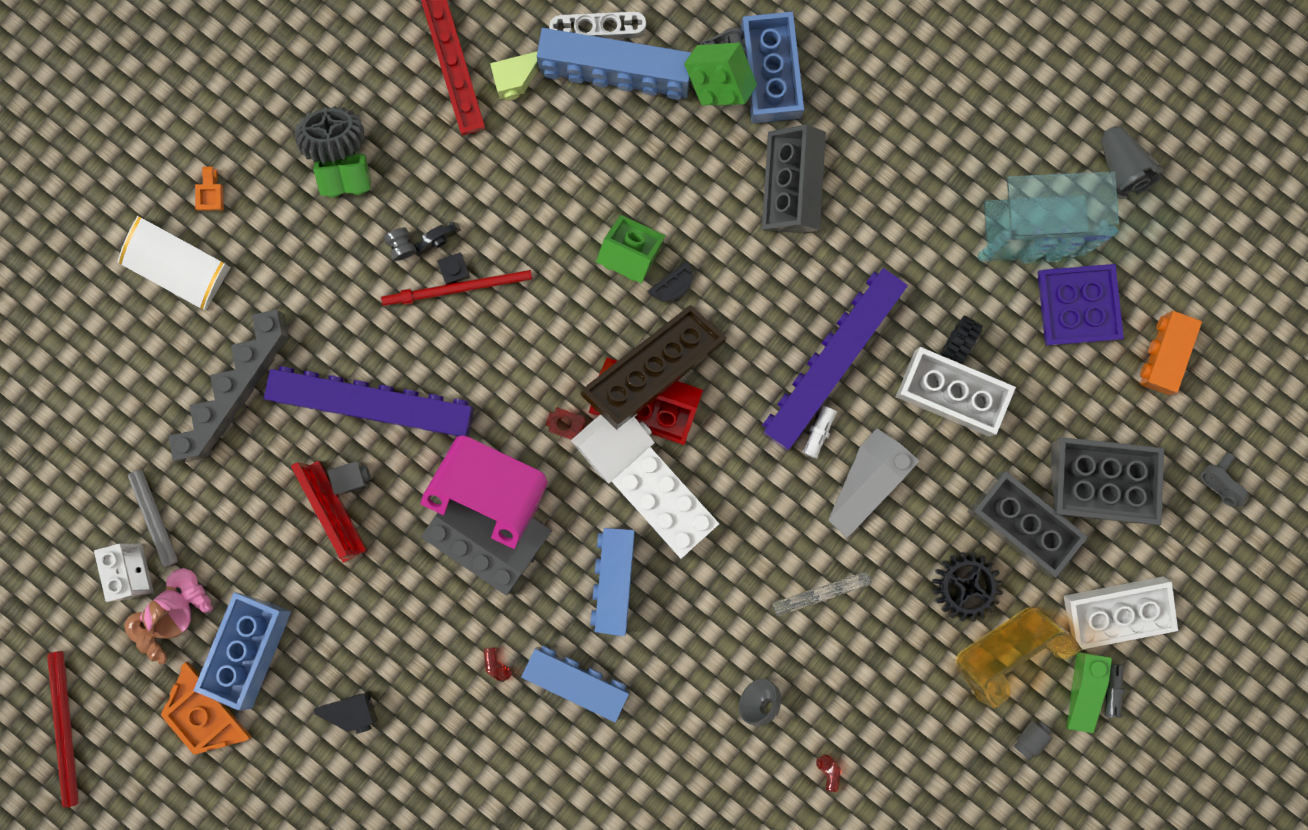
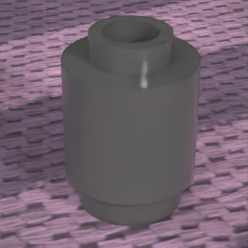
(1033, 740)

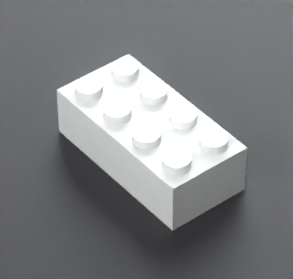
(955, 392)
(665, 502)

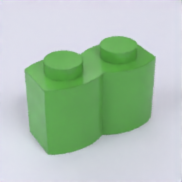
(343, 176)

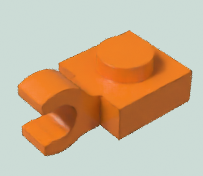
(209, 194)

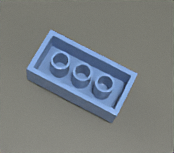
(775, 66)

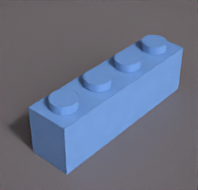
(576, 684)

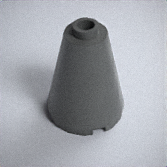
(1132, 164)

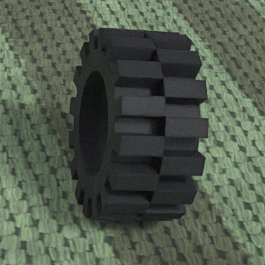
(962, 339)

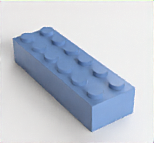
(613, 63)

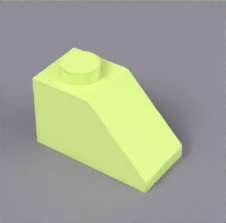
(514, 75)

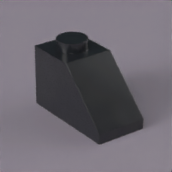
(350, 713)

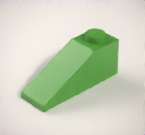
(1088, 691)

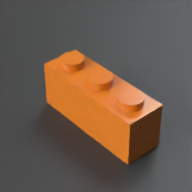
(1170, 352)

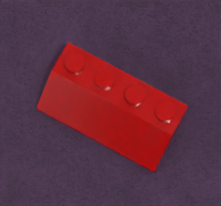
(668, 414)

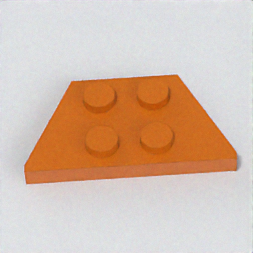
(198, 719)

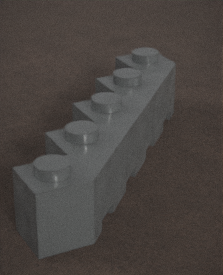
(231, 388)

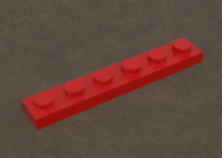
(453, 66)

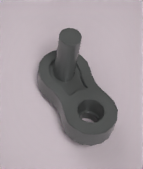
(1218, 480)

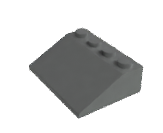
(1107, 480)
(467, 540)

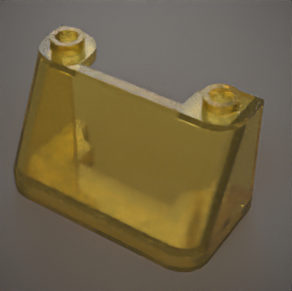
(1009, 646)

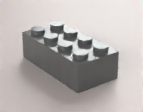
(1027, 524)

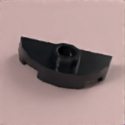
(436, 237)
(674, 285)

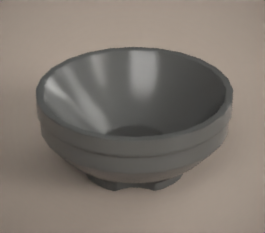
(754, 700)

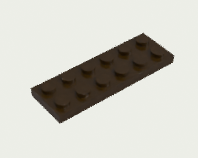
(653, 366)

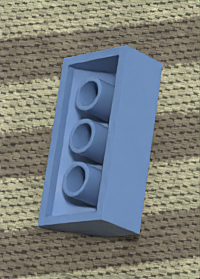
(614, 581)
(242, 651)

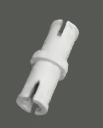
(819, 432)

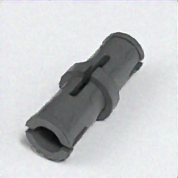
(1114, 692)

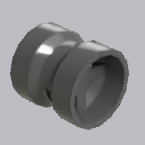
(399, 243)

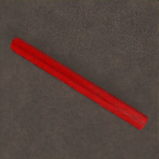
(62, 729)

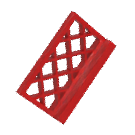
(329, 510)

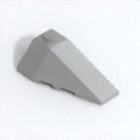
(873, 476)

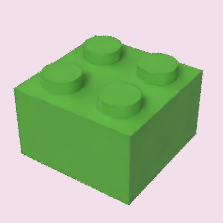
(720, 74)

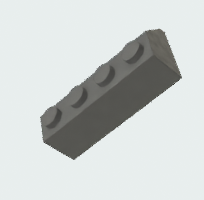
(794, 179)

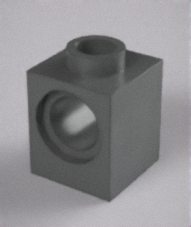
(349, 478)

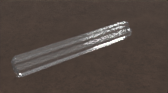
(821, 593)

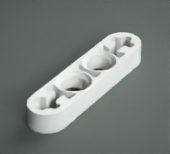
(598, 20)

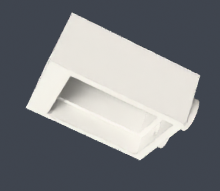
(127, 582)

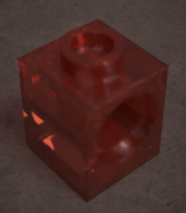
(553, 419)

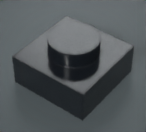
(453, 268)

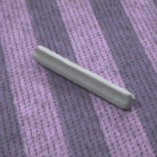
(152, 518)

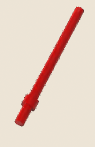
(408, 296)

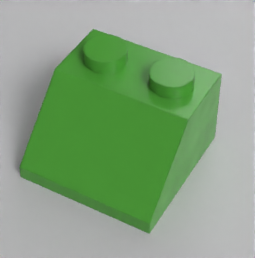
(630, 248)

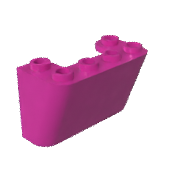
(488, 484)

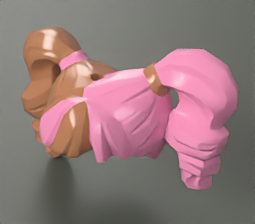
(167, 614)

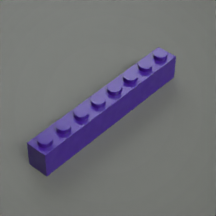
(834, 360)
(369, 403)

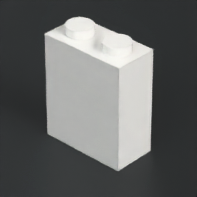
(611, 449)

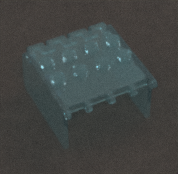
(1051, 217)

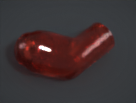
(494, 667)
(831, 770)

